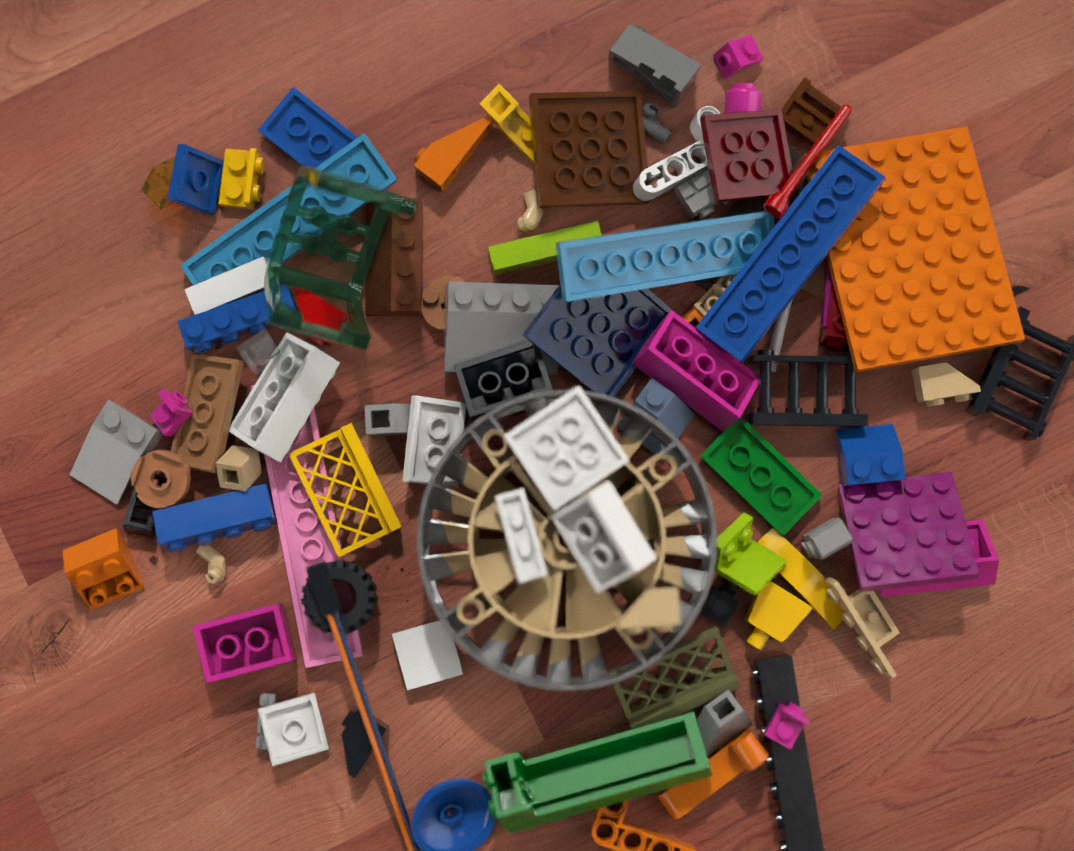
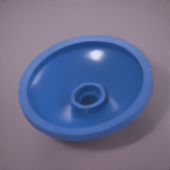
(459, 828)

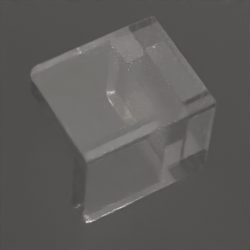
(258, 351)

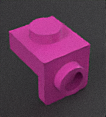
(737, 55)

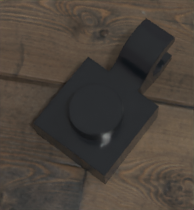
(720, 604)

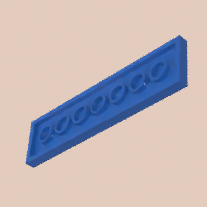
(790, 253)

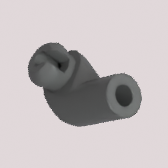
(651, 123)

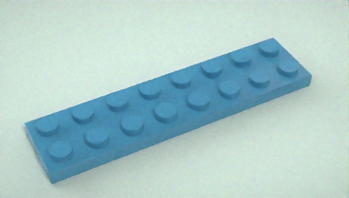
(257, 232)
(659, 255)

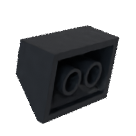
(502, 378)

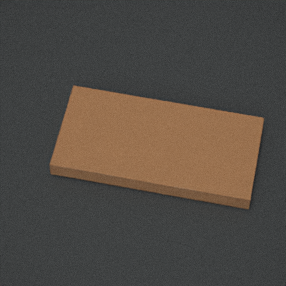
(211, 397)

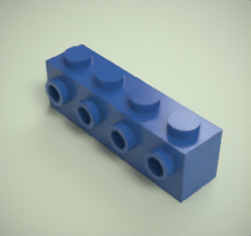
(229, 321)
(214, 518)

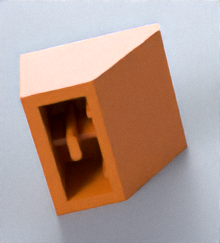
(102, 569)

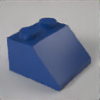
(869, 455)

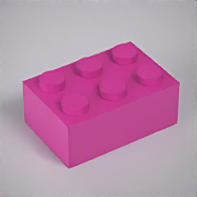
(244, 642)

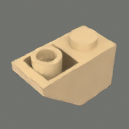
(941, 382)
(652, 608)

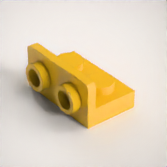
(240, 178)

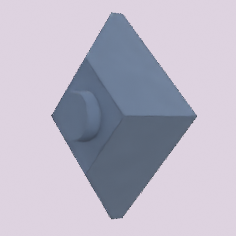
(665, 408)

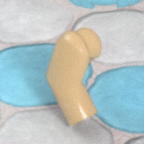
(533, 213)

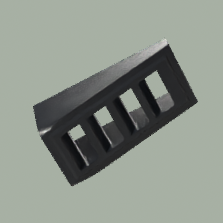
(132, 514)

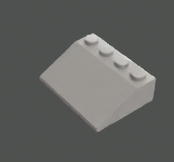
(490, 319)

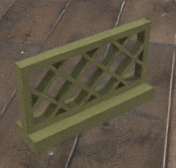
(680, 695)

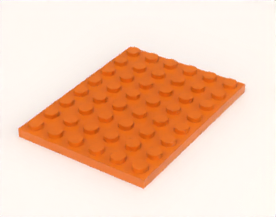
(923, 257)

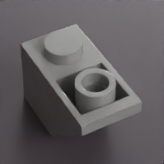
(387, 419)
(721, 722)

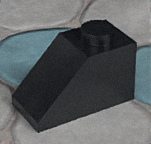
(357, 742)

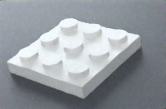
(566, 448)

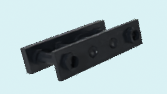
(996, 376)
(793, 414)

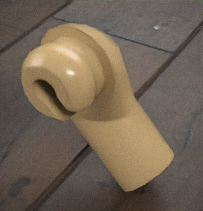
(216, 563)

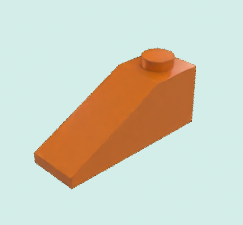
(447, 155)

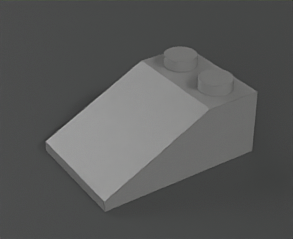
(112, 450)

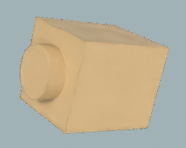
(238, 468)

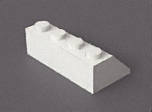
(283, 397)

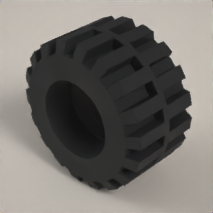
(365, 601)

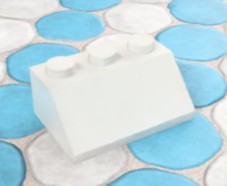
(603, 537)

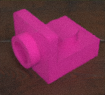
(171, 412)
(786, 724)

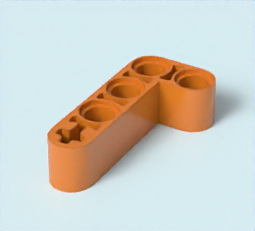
(725, 763)
(621, 829)

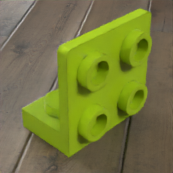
(745, 560)

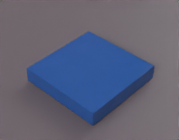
(195, 179)

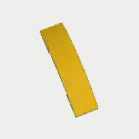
(510, 119)
(804, 578)

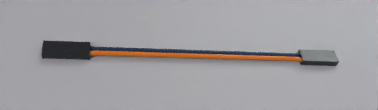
(329, 604)

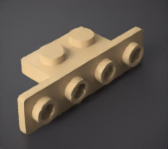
(869, 620)

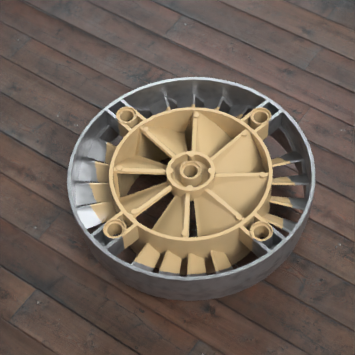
(537, 601)

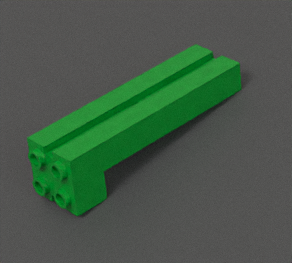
(595, 773)

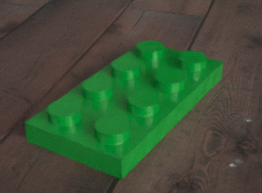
(761, 475)

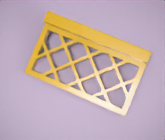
(370, 486)

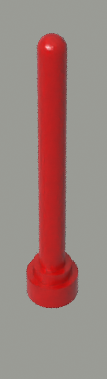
(778, 203)

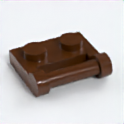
(803, 117)

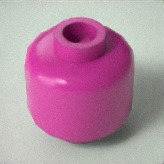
(742, 98)

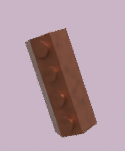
(397, 266)

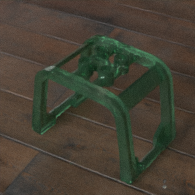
(281, 315)

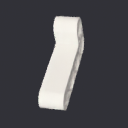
(679, 161)

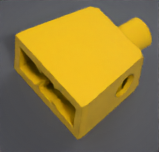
(774, 615)

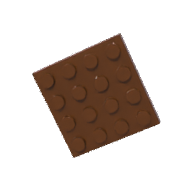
(588, 147)

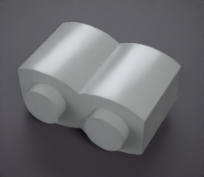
(826, 539)

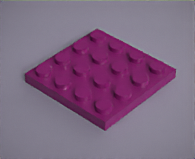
(908, 532)

